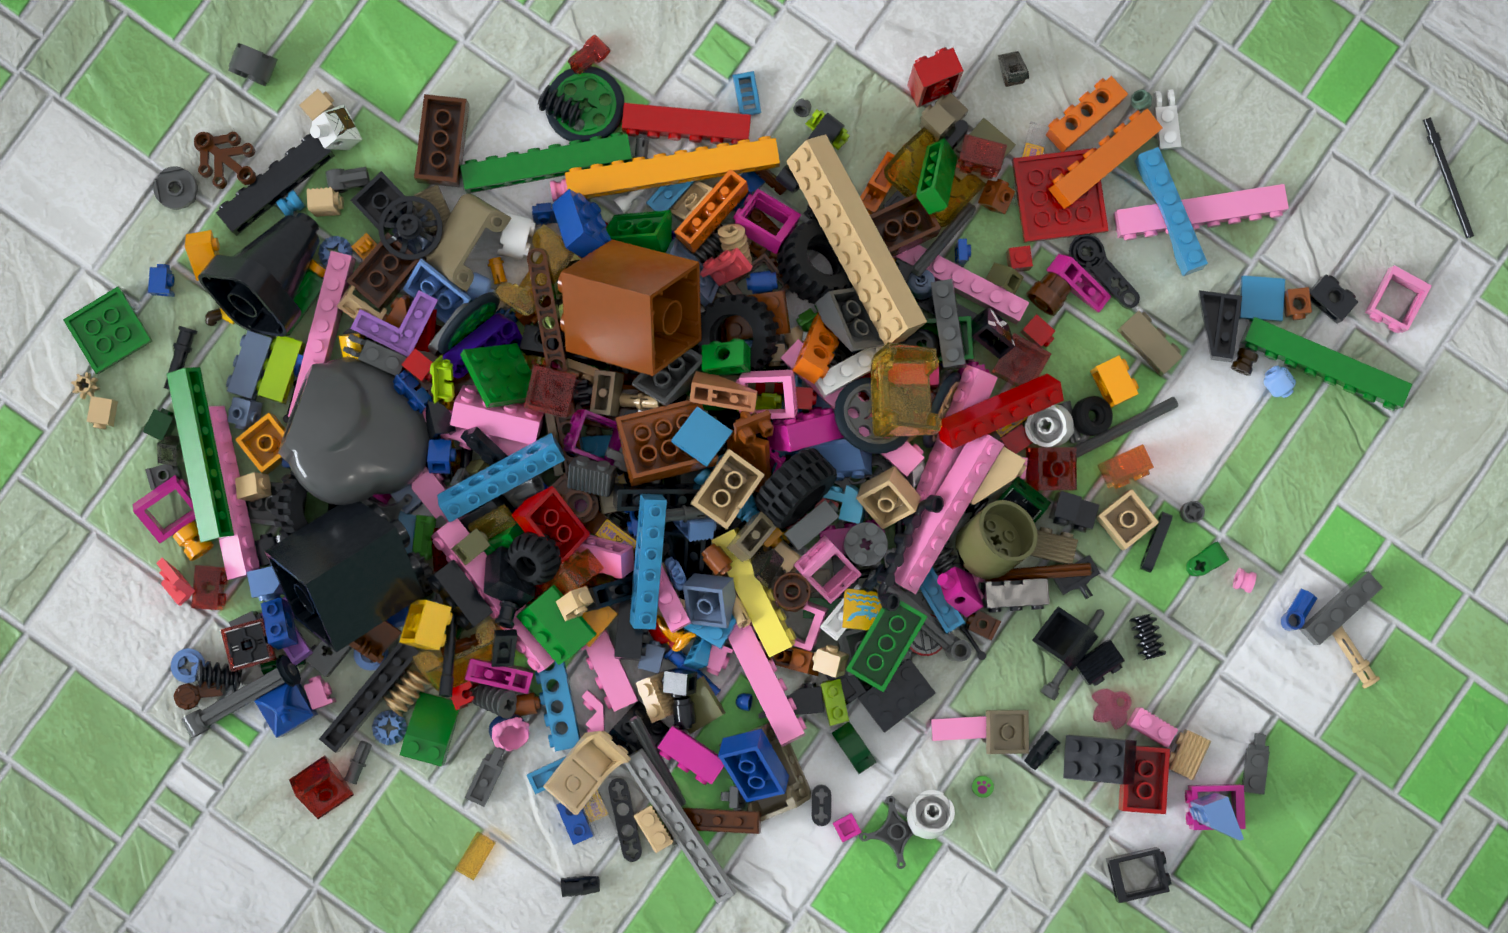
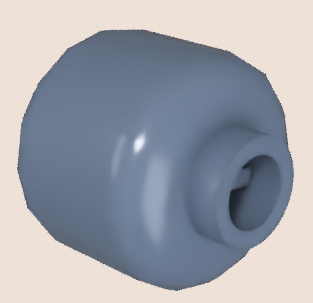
(921, 285)

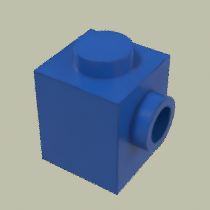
(440, 456)

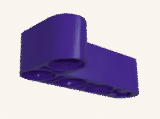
(493, 332)

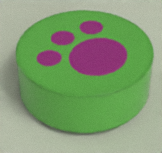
(982, 786)

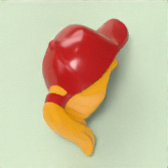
(677, 641)

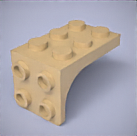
(585, 769)

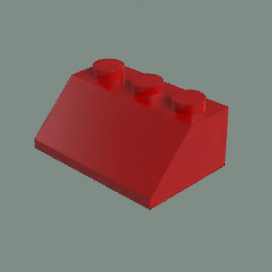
(551, 515)

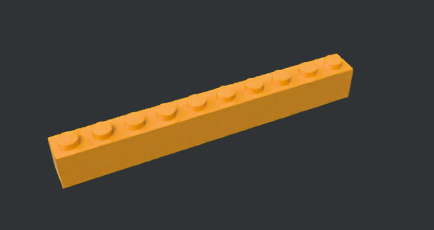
(674, 169)

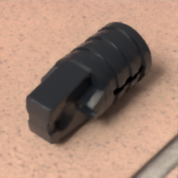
(1041, 750)
(579, 885)

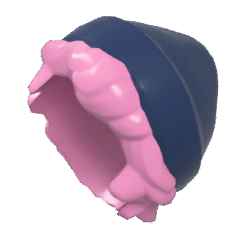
(509, 732)

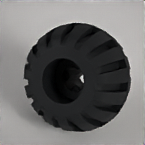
(534, 558)

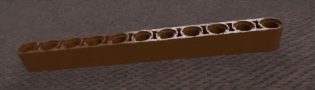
(547, 333)

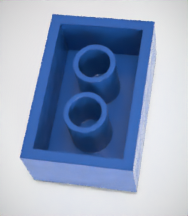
(580, 223)
(753, 765)

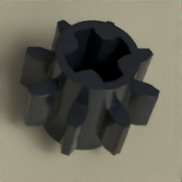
(583, 393)

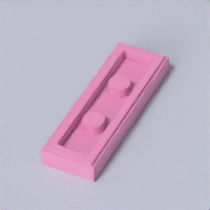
(958, 728)

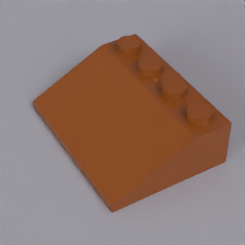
(648, 443)

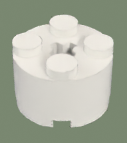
(515, 237)
(1059, 432)
(938, 806)

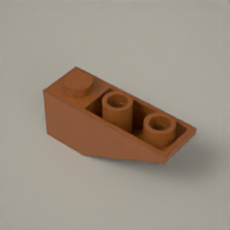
(795, 660)

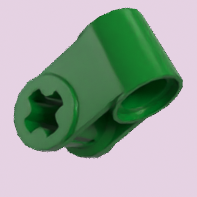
(1209, 558)

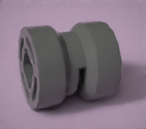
(1195, 513)

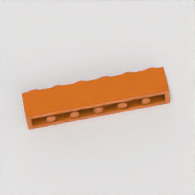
(1105, 158)

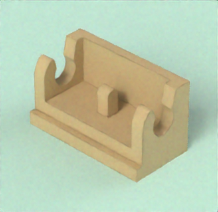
(351, 305)

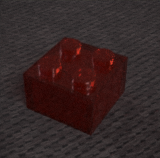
(981, 156)
(1022, 362)
(551, 390)

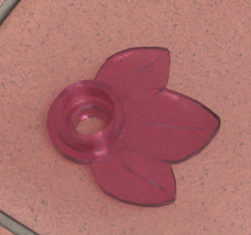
(1108, 708)

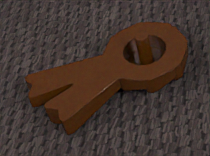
(188, 695)

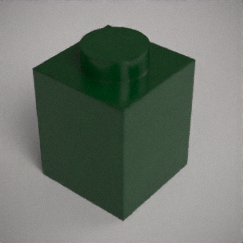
(160, 424)

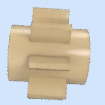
(84, 380)

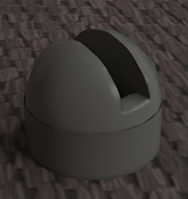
(798, 107)

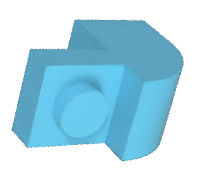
(851, 508)

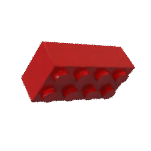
(935, 76)

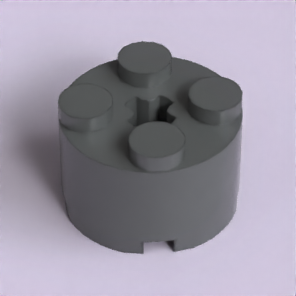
(252, 63)
(871, 533)

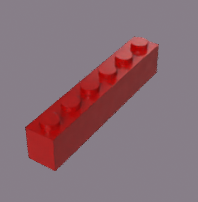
(685, 123)
(1000, 411)

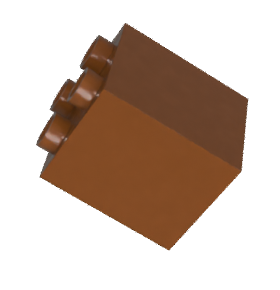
(631, 306)

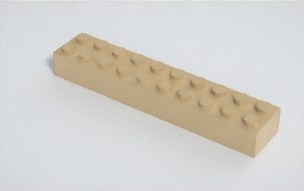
(856, 240)

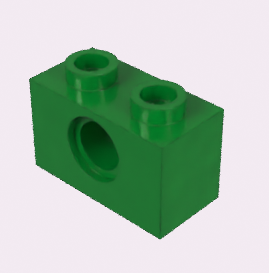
(736, 363)

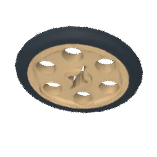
(942, 403)

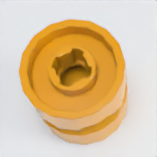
(189, 538)

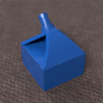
(285, 708)

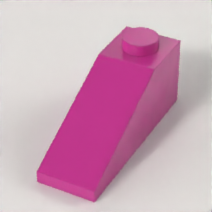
(1080, 281)
(507, 677)

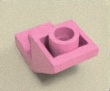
(597, 721)

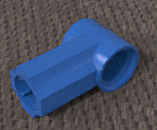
(1299, 609)

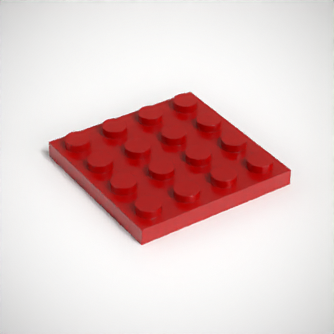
(1040, 211)

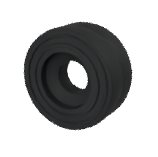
(1081, 415)

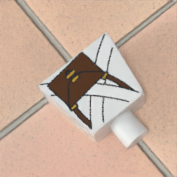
(336, 129)

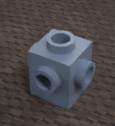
(244, 412)

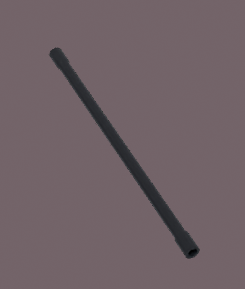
(447, 678)

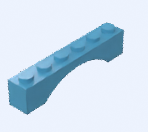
(1182, 235)

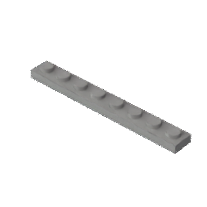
(680, 826)

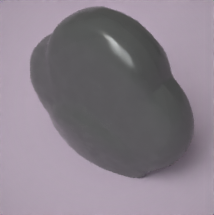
(353, 434)

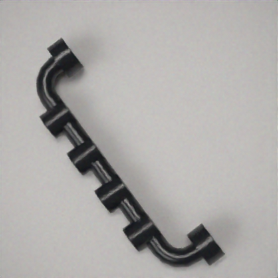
(888, 600)

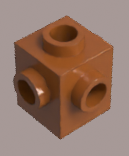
(996, 196)

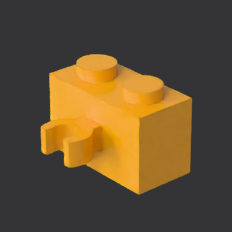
(201, 249)

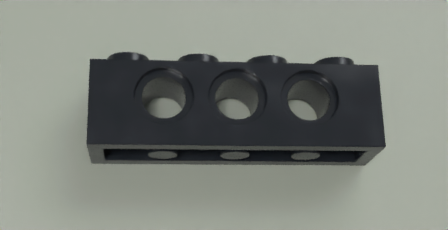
(532, 345)
(677, 494)

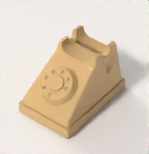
(727, 489)

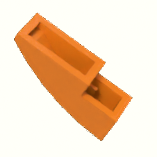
(877, 187)

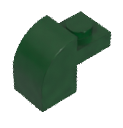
(854, 747)

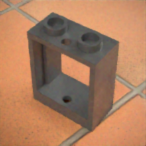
(812, 524)

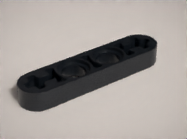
(622, 820)

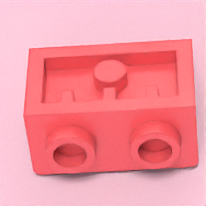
(726, 266)
(174, 582)

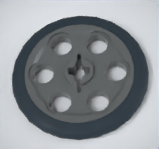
(850, 426)

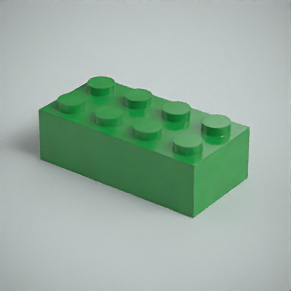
(886, 645)

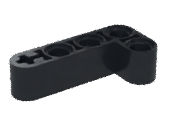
(828, 125)

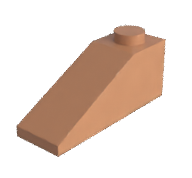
(722, 392)

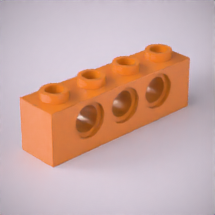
(1113, 96)
(712, 211)
(816, 351)

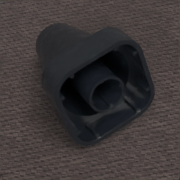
(264, 277)

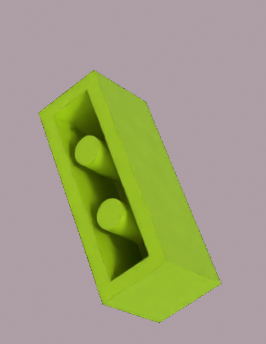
(280, 369)

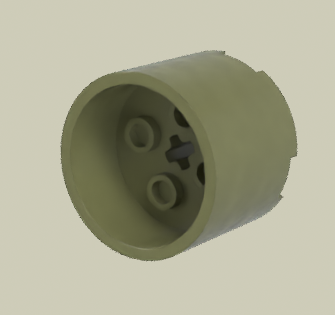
(996, 539)

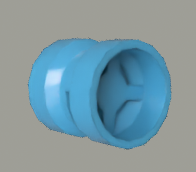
(290, 203)

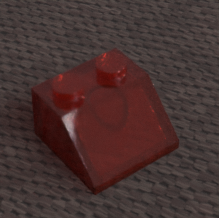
(1052, 468)
(320, 787)

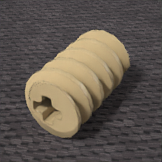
(733, 237)
(406, 692)

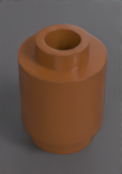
(717, 559)
(527, 704)

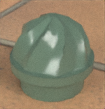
(1141, 100)

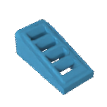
(754, 92)
(699, 654)

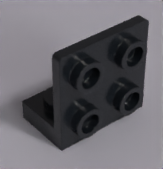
(624, 735)

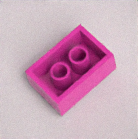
(804, 430)
(691, 755)

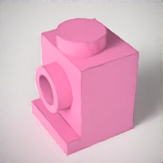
(718, 659)
(318, 692)

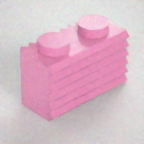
(1152, 726)

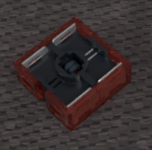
(246, 653)

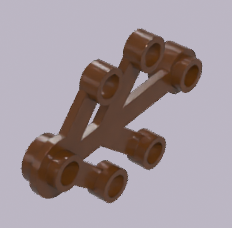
(223, 156)

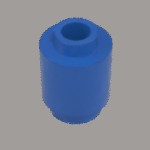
(762, 282)

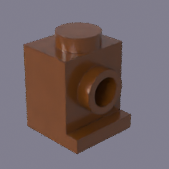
(987, 632)

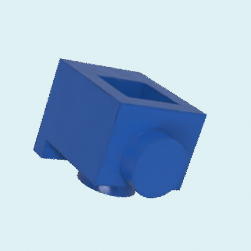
(161, 281)

